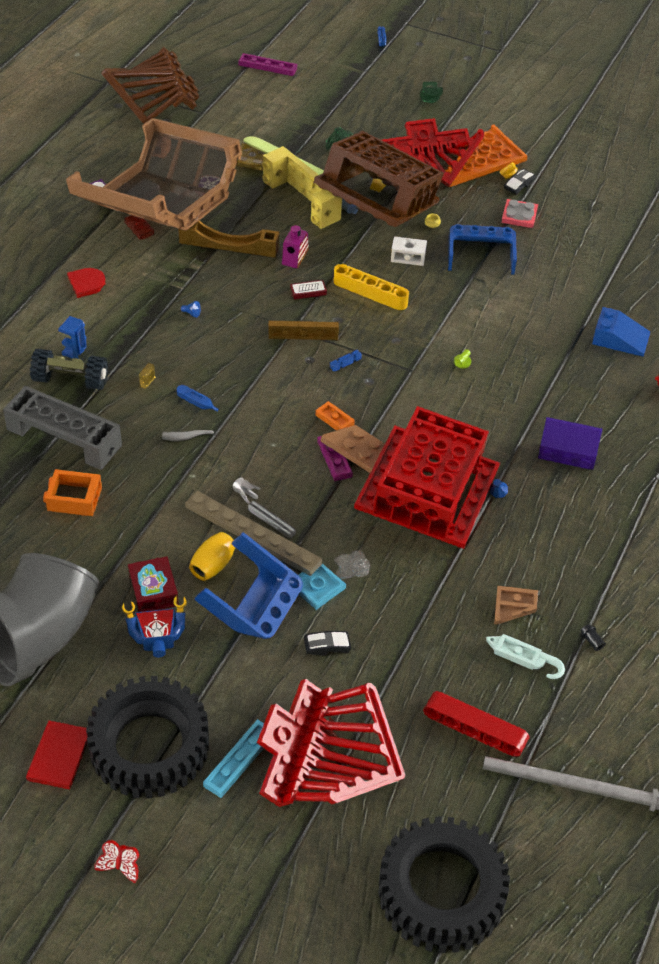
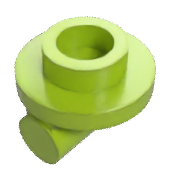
(463, 360)

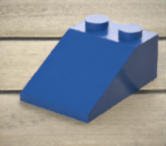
(620, 333)

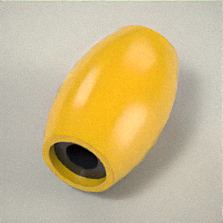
(212, 556)

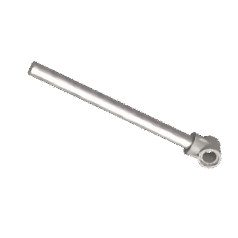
(574, 782)

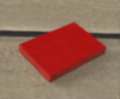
(58, 755)

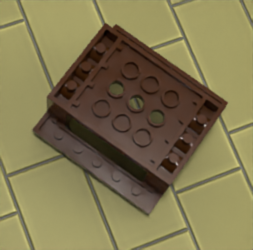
(362, 153)

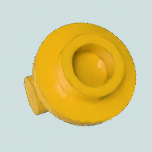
(508, 171)

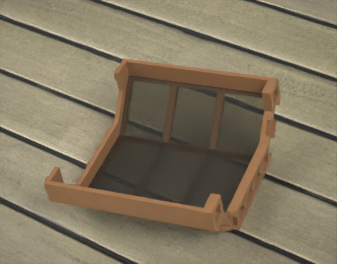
(175, 181)

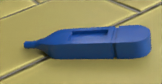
(195, 398)

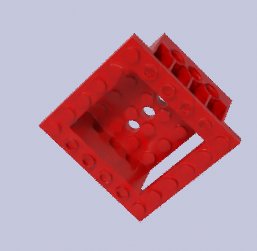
(425, 503)

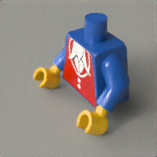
(156, 628)

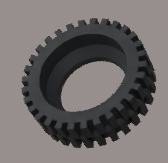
(139, 701)
(439, 925)

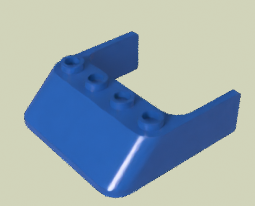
(483, 234)
(266, 599)

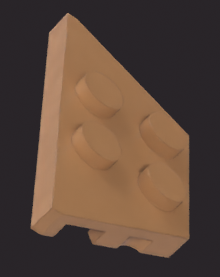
(355, 445)

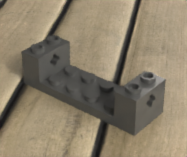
(93, 433)

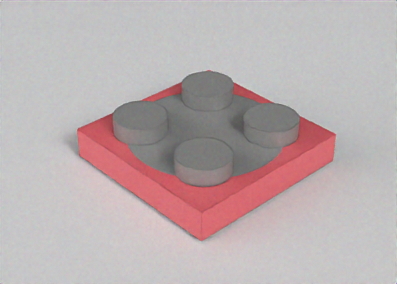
(519, 213)

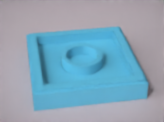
(320, 586)

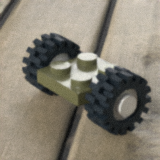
(44, 364)

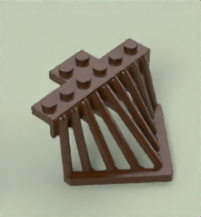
(168, 73)

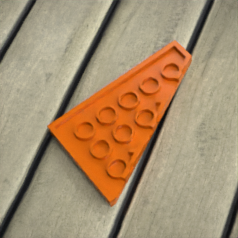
(490, 156)

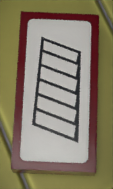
(308, 289)

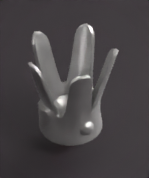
(243, 486)

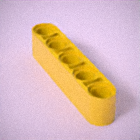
(371, 287)

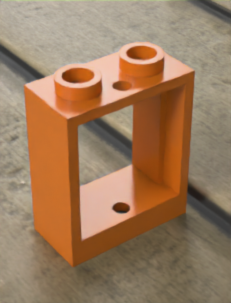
(73, 505)

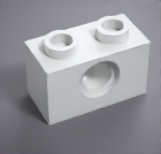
(408, 251)

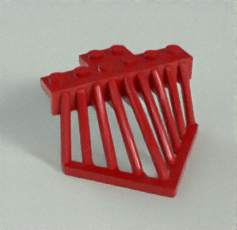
(425, 139)
(295, 741)

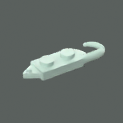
(524, 654)

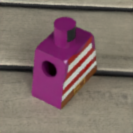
(298, 241)

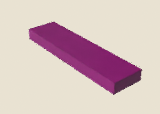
(267, 64)

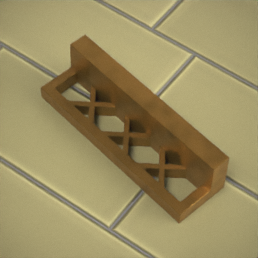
(303, 330)

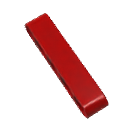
(476, 724)

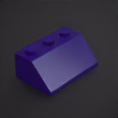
(570, 443)

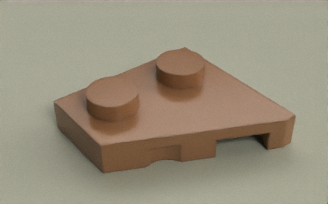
(514, 603)

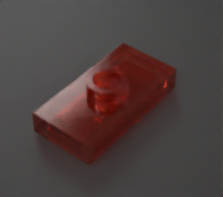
(139, 226)

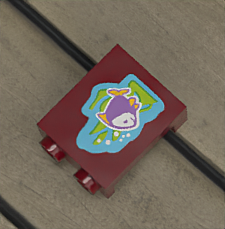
(153, 584)

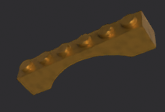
(259, 243)

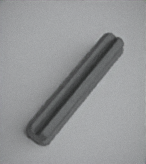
(271, 519)

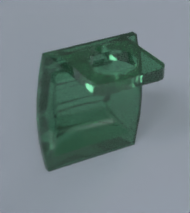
(430, 94)
(337, 135)

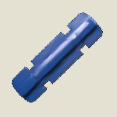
(381, 36)
(345, 360)

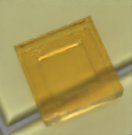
(147, 375)

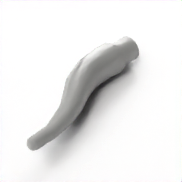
(181, 436)

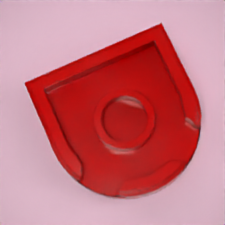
(86, 281)

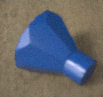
(192, 309)
(498, 489)

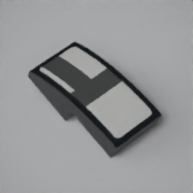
(519, 180)
(322, 642)

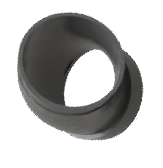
(41, 612)

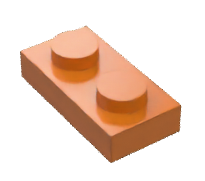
(334, 416)

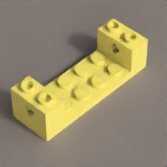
(283, 167)

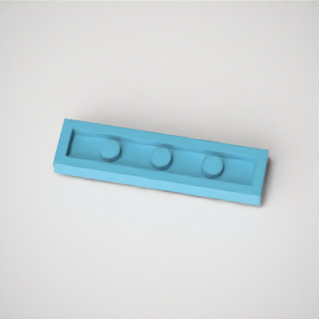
(235, 762)

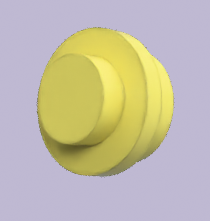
(432, 220)

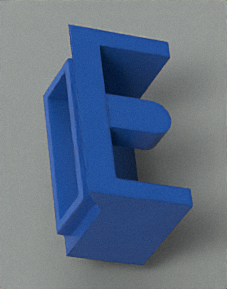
(77, 344)

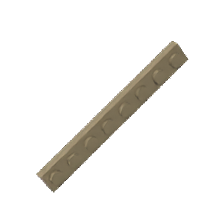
(270, 541)

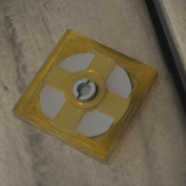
(250, 157)

